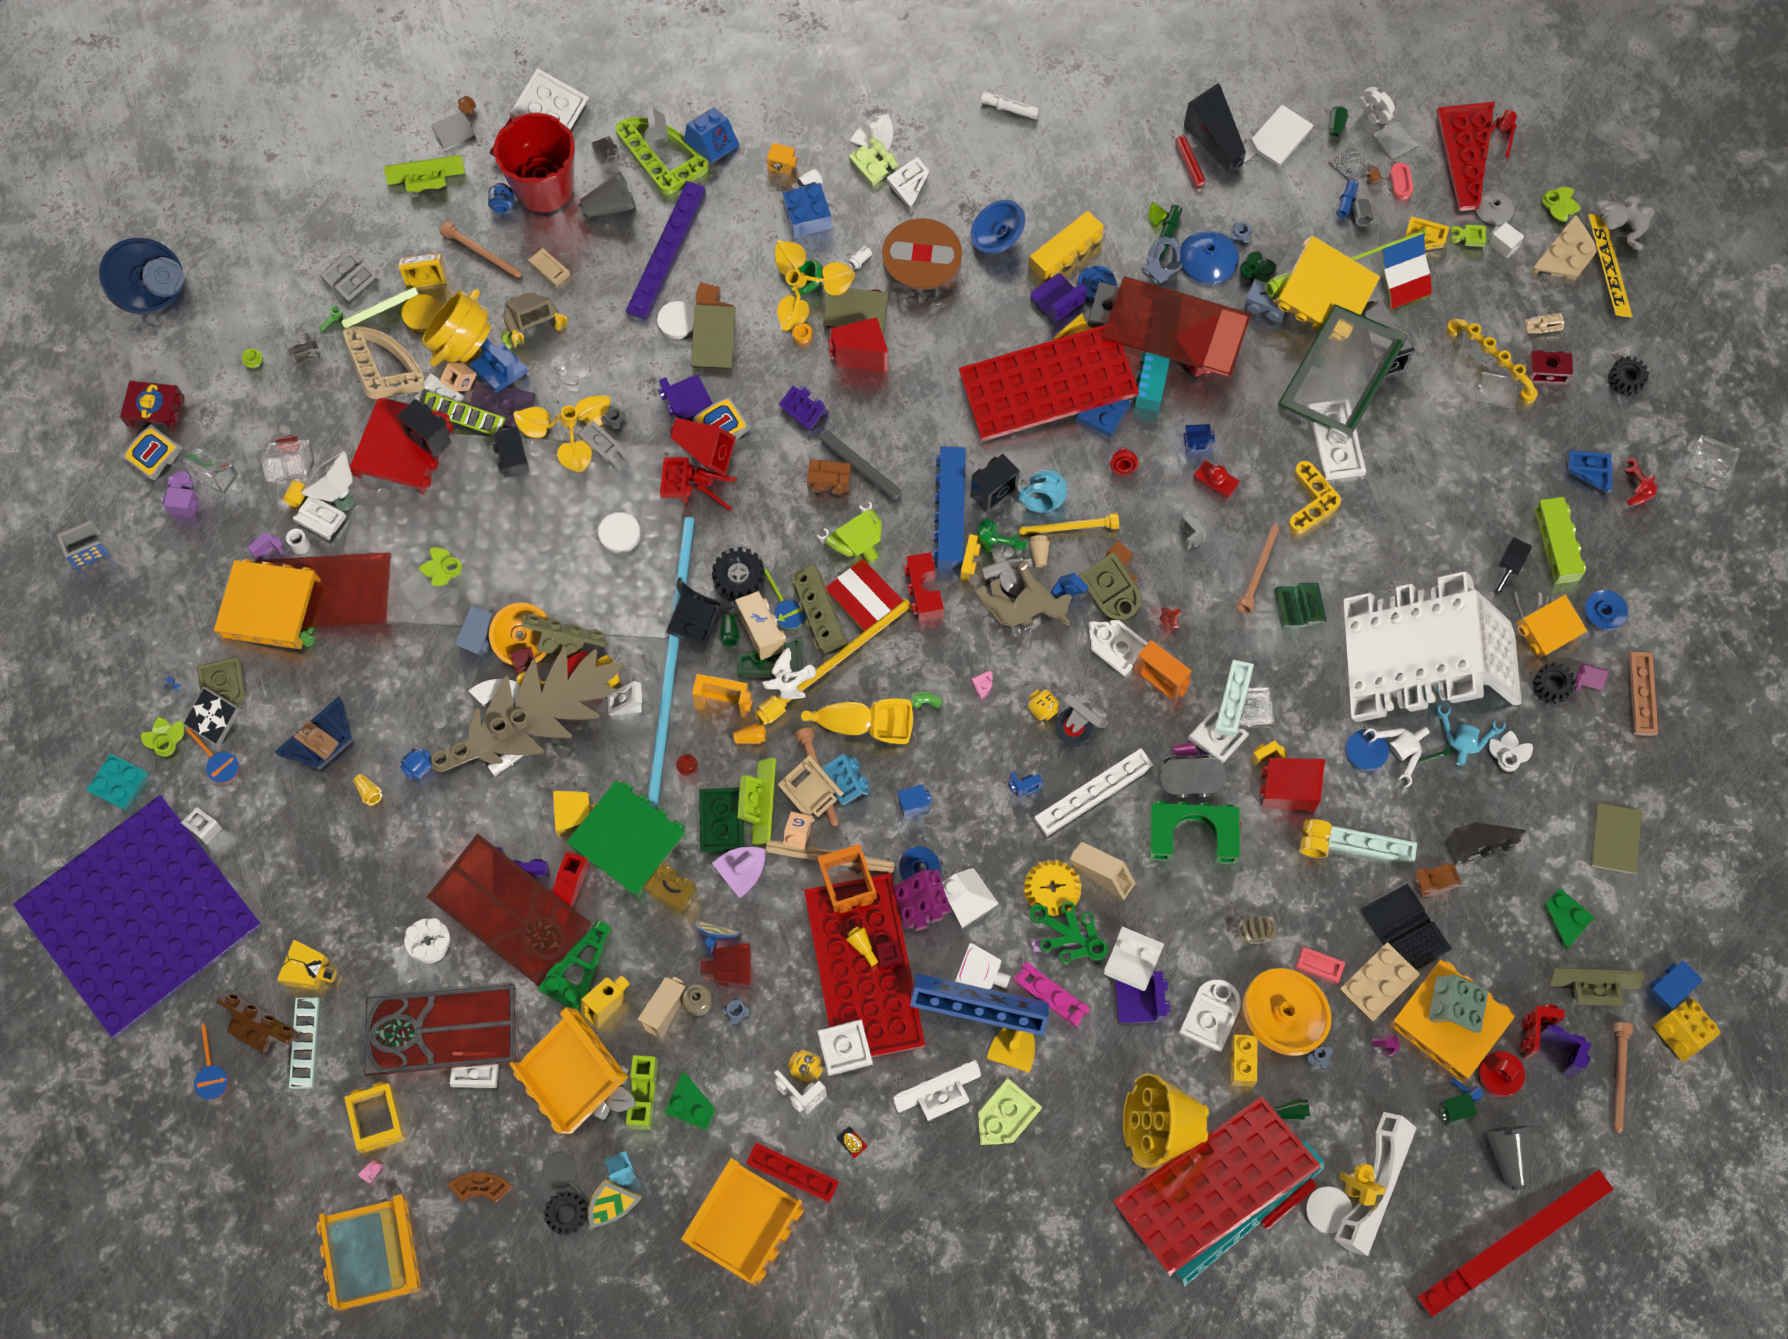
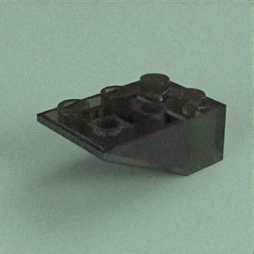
(1481, 840)

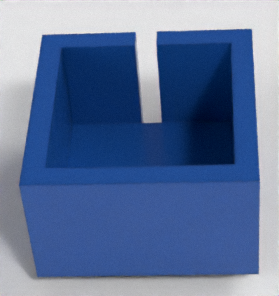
(807, 210)

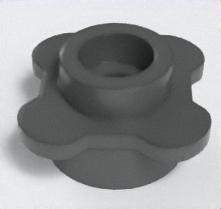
(613, 412)

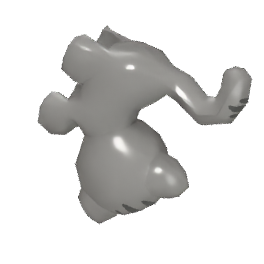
(1616, 215)

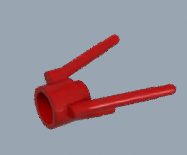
(1506, 122)
(705, 478)

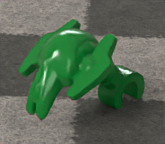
(988, 536)

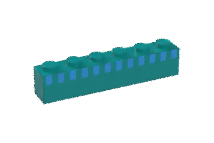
(1151, 381)

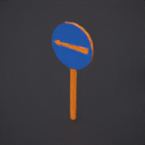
(221, 766)
(212, 1080)

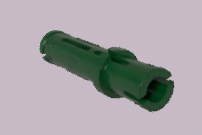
(1169, 225)

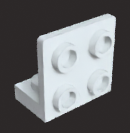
(1133, 958)
(812, 1093)

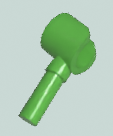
(333, 317)
(307, 638)

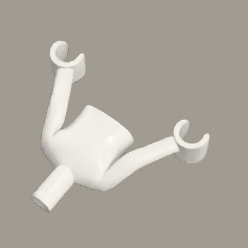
(1403, 746)

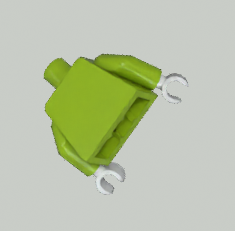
(856, 535)

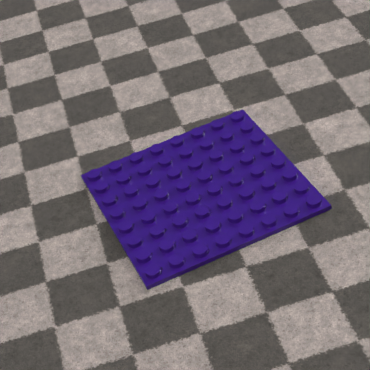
(136, 915)

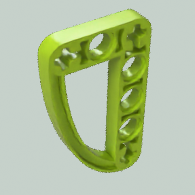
(670, 177)

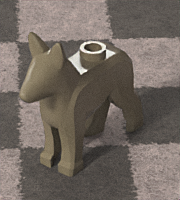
(1029, 603)

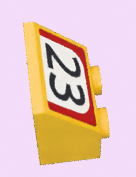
(423, 270)

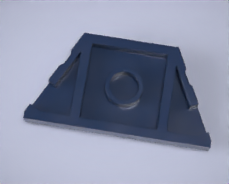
(331, 721)

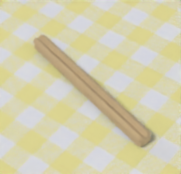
(812, 853)

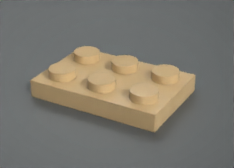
(1379, 982)

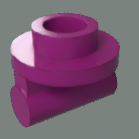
(1388, 1044)

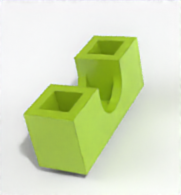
(643, 1090)

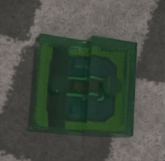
(1300, 605)

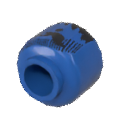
(500, 198)
(416, 763)

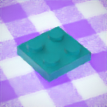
(117, 782)

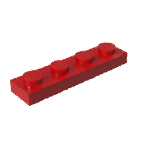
(792, 1173)

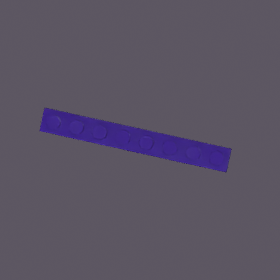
(665, 250)

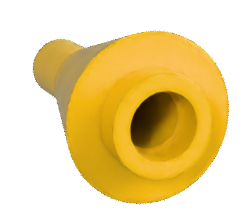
(859, 940)

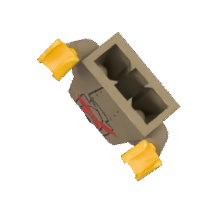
(528, 311)

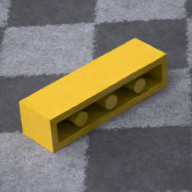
(1066, 246)

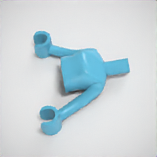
(1466, 736)

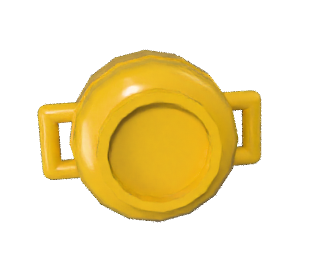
(457, 329)

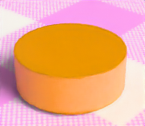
(802, 333)

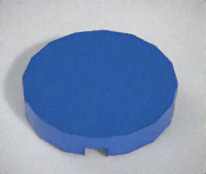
(1091, 277)
(1366, 755)

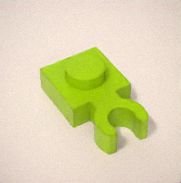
(1471, 235)

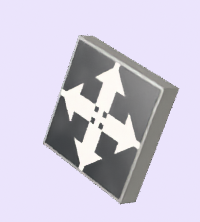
(211, 716)

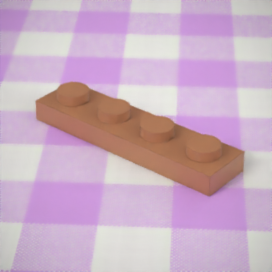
(1643, 693)

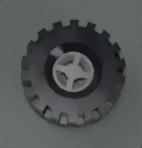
(738, 565)

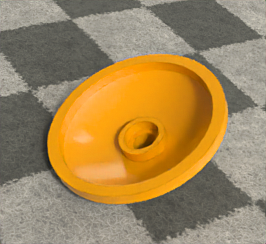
(506, 624)

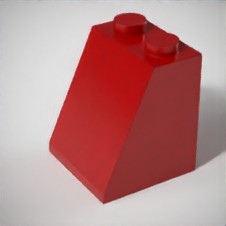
(859, 346)
(705, 443)
(1292, 784)

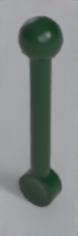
(1446, 752)

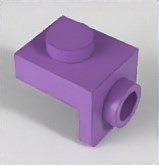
(264, 544)

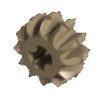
(1257, 930)

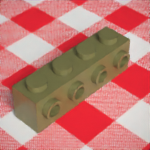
(819, 609)

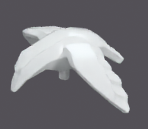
(787, 680)

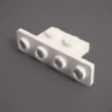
(939, 1093)

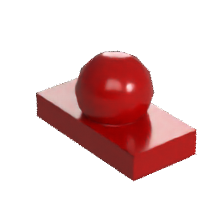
(1216, 478)

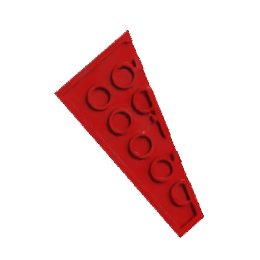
(1466, 143)

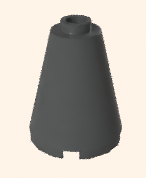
(608, 198)
(1513, 1153)

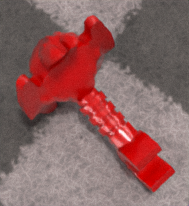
(1646, 488)

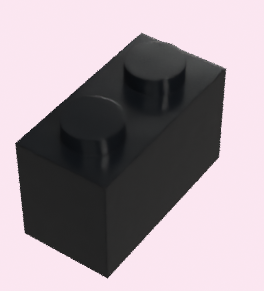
(511, 453)

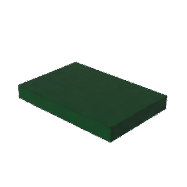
(719, 820)

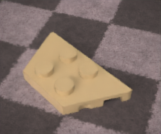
(1569, 252)

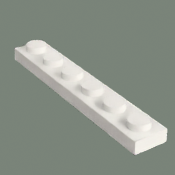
(1093, 792)

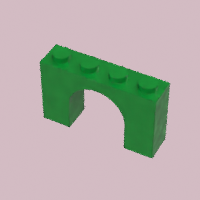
(1221, 819)

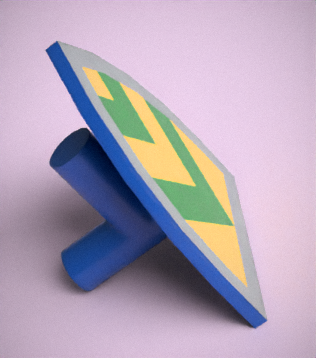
(714, 932)

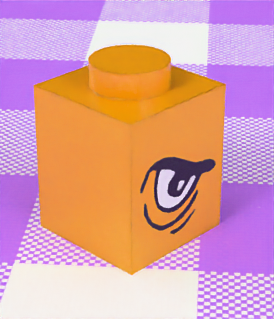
(781, 158)

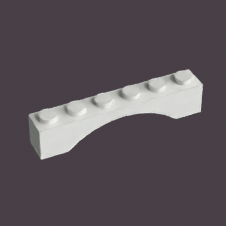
(1392, 1144)

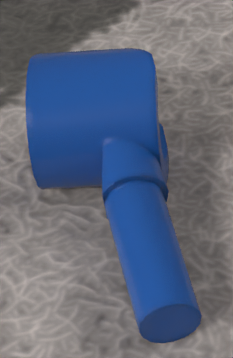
(1476, 1092)

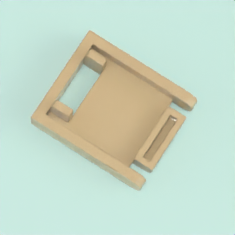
(814, 792)

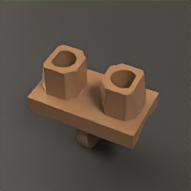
(316, 740)

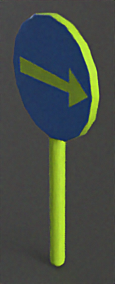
(787, 612)

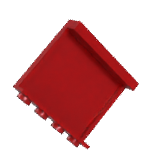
(389, 454)

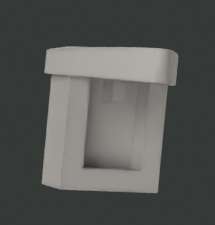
(657, 126)

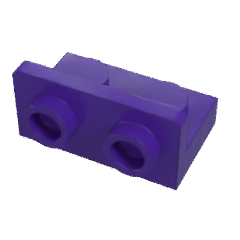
(803, 406)

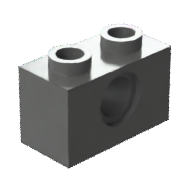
(1104, 295)

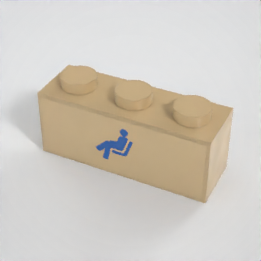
(760, 625)

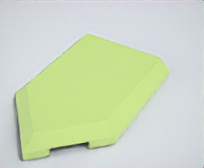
(1006, 1114)

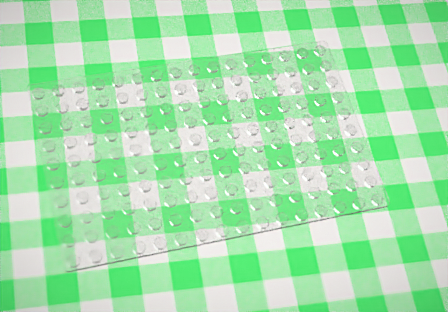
(529, 536)

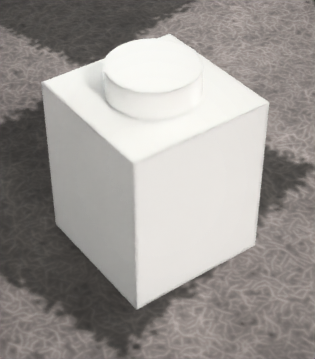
(1505, 239)

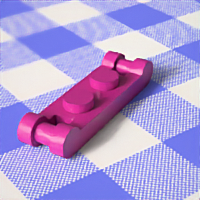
(1048, 991)

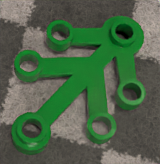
(1071, 934)

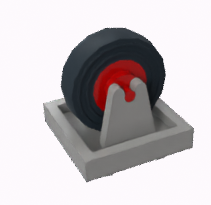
(1077, 723)

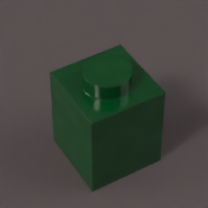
(1457, 1109)

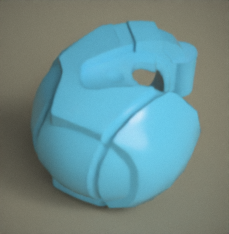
(1049, 486)

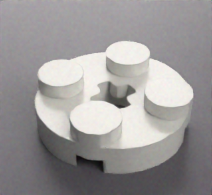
(1377, 106)
(422, 929)

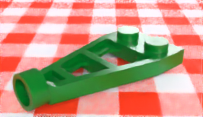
(561, 989)

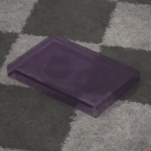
(501, 403)

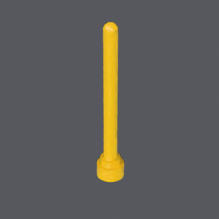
(1110, 521)

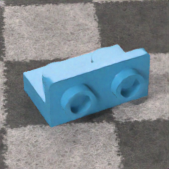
(846, 774)

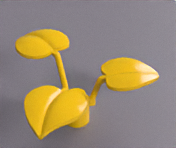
(789, 258)
(571, 455)

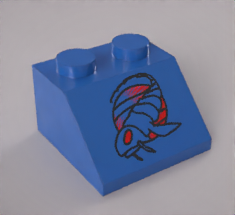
(711, 135)

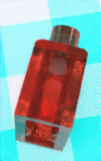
(730, 966)

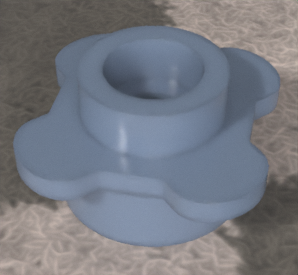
(1241, 227)
(736, 1004)
(1322, 1061)

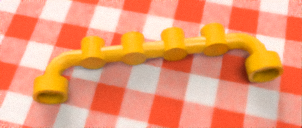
(1455, 327)

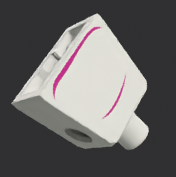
(981, 969)

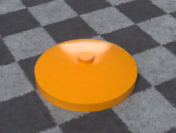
(1287, 1011)

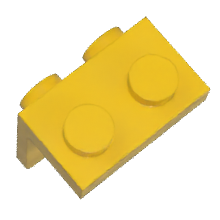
(1687, 1029)

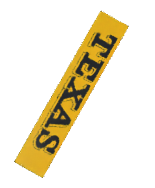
(1610, 266)

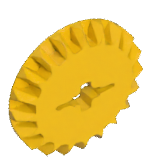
(1062, 875)

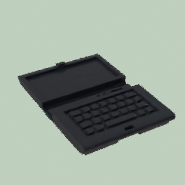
(1404, 924)

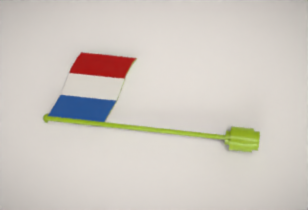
(1403, 267)

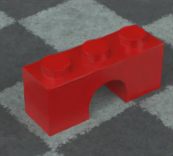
(926, 603)

